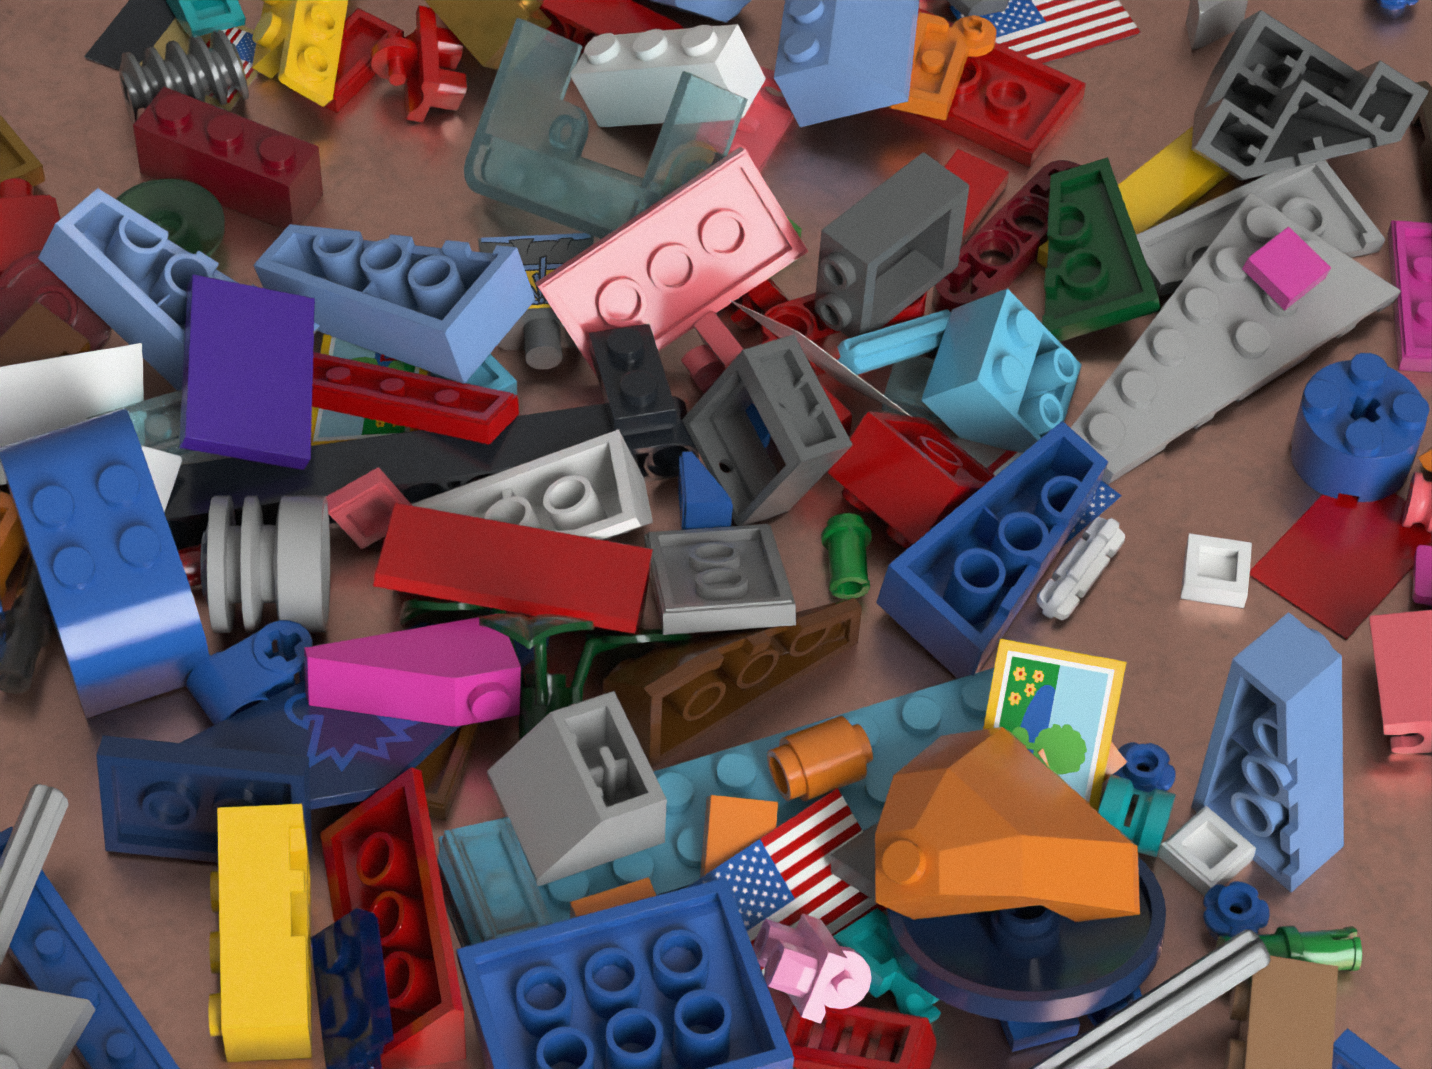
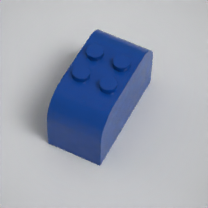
(105, 561)

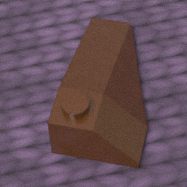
(708, 680)

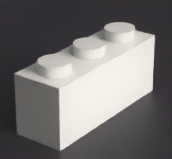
(636, 74)

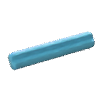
(893, 343)

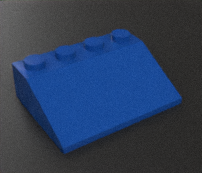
(628, 990)

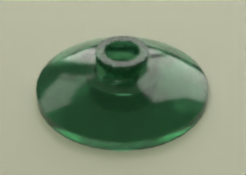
(181, 208)

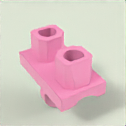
(811, 966)

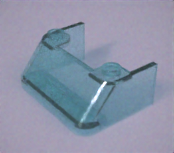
(533, 140)

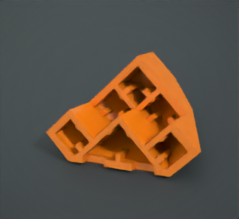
(996, 829)

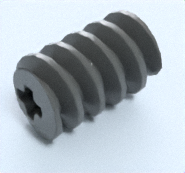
(189, 74)

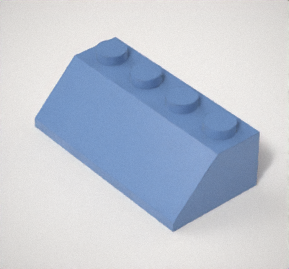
(845, 56)

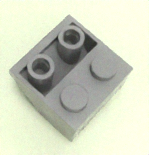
(580, 790)

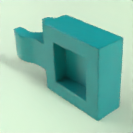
(871, 940)

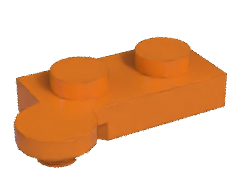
(940, 59)

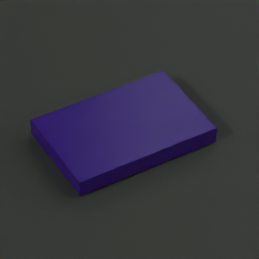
(247, 373)

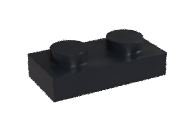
(632, 380)

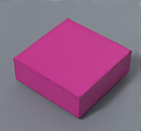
(1286, 268)

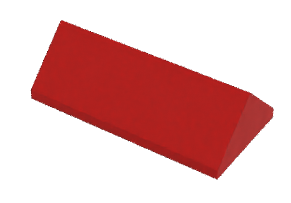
(514, 567)
(387, 864)

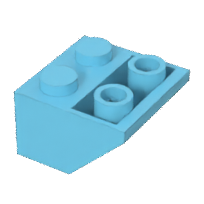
(1000, 374)

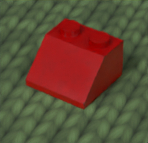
(906, 474)

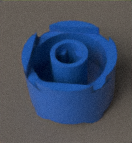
(1358, 429)

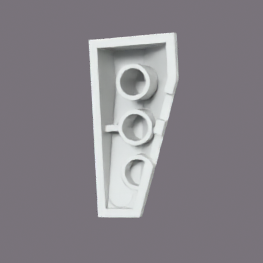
(575, 491)

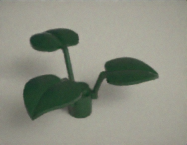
(543, 690)

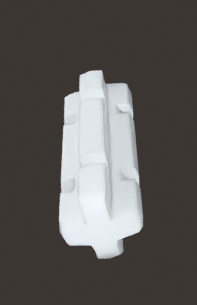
(1080, 568)

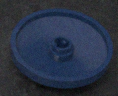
(1031, 959)

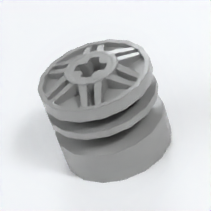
(267, 562)

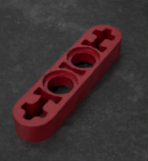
(1005, 236)

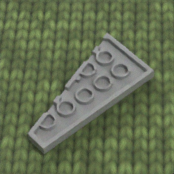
(1222, 340)

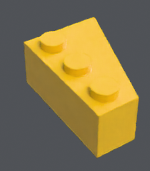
(263, 934)

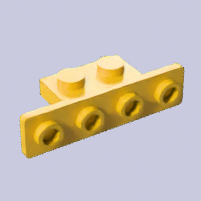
(301, 44)

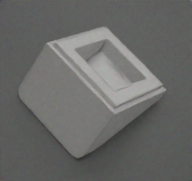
(1213, 20)

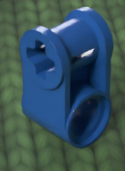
(250, 670)

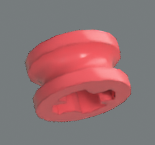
(1418, 503)

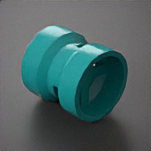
(1149, 817)

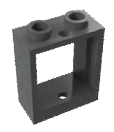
(890, 247)
(796, 416)

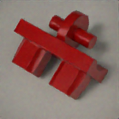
(416, 65)

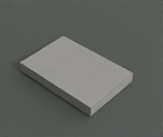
(719, 579)

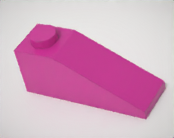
(421, 674)

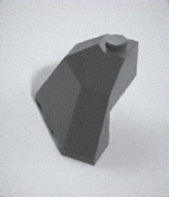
(1292, 104)

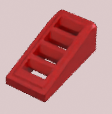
(865, 1023)

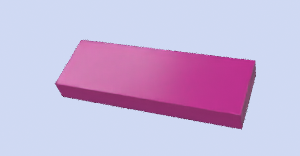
(1412, 274)

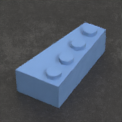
(129, 276)
(400, 298)
(1280, 751)

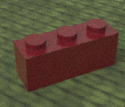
(231, 157)

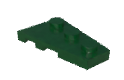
(1094, 256)

